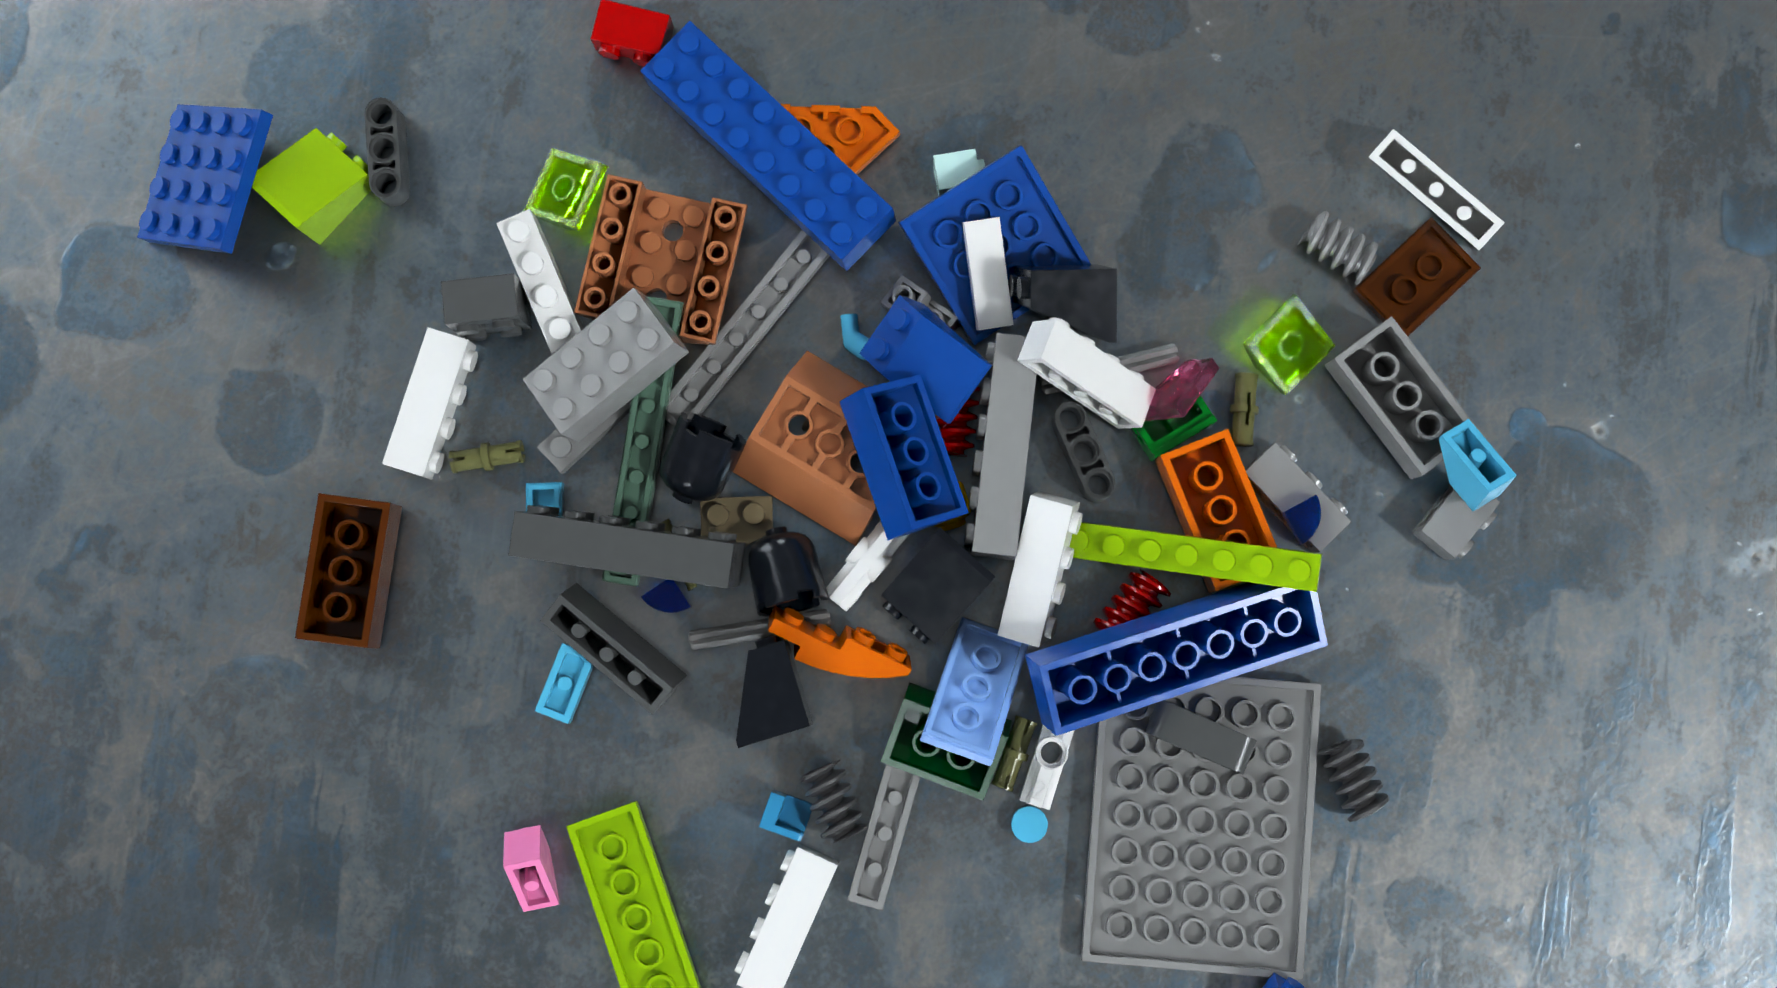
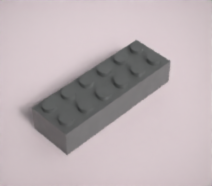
(626, 548)

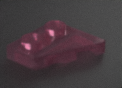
(1181, 389)

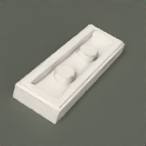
(987, 273)

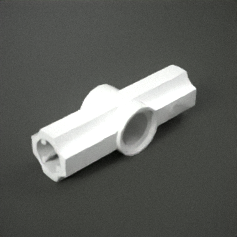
(863, 567)
(1042, 775)

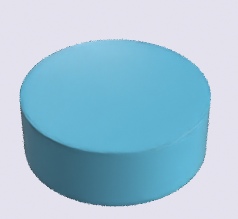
(1029, 824)

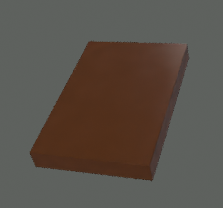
(1417, 277)

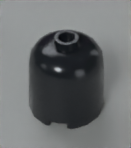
(699, 458)
(785, 572)

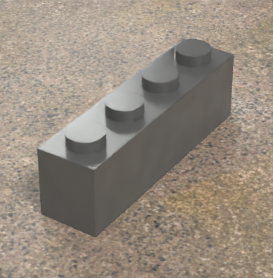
(613, 648)

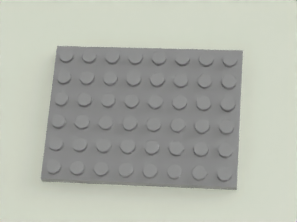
(1198, 858)

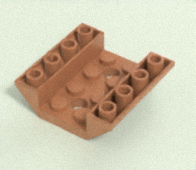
(633, 253)
(813, 468)

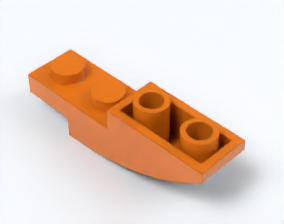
(852, 654)

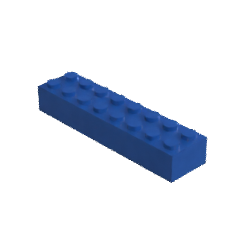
(768, 146)
(1172, 653)

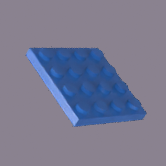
(204, 177)
(1030, 227)

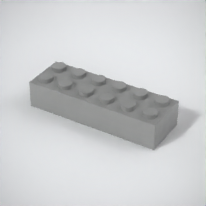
(1003, 452)

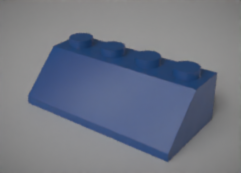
(903, 456)

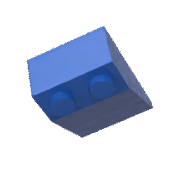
(918, 342)

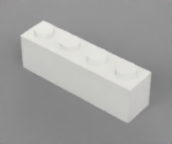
(1436, 189)
(540, 278)
(1086, 373)
(430, 404)
(1039, 569)
(788, 920)

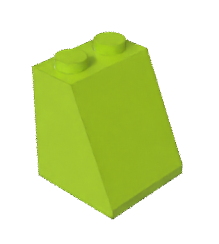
(314, 184)

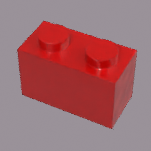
(630, 32)

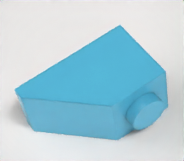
(1474, 465)

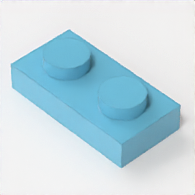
(564, 685)

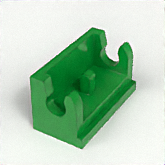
(1165, 434)

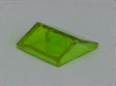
(565, 189)
(1288, 345)

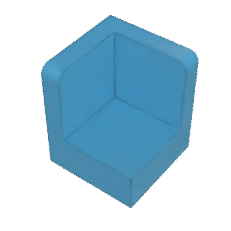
(786, 815)

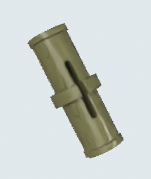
(1244, 409)
(487, 456)
(1014, 753)

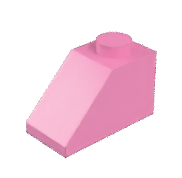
(530, 868)

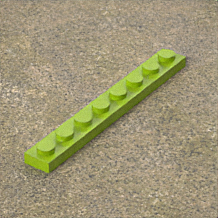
(1198, 556)

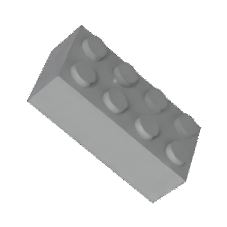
(605, 365)
(1398, 396)

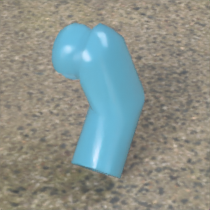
(852, 338)

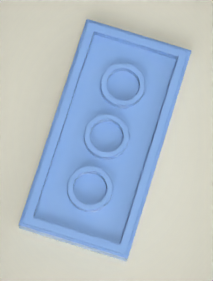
(974, 692)

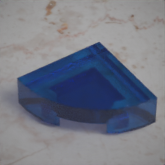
(1304, 518)
(667, 598)

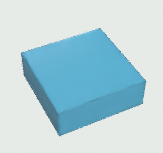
(545, 494)

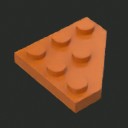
(850, 133)

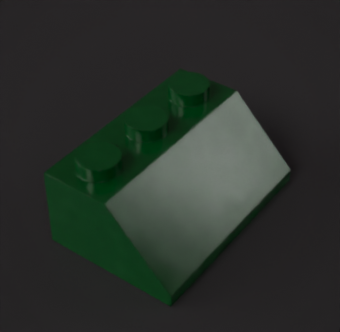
(932, 763)

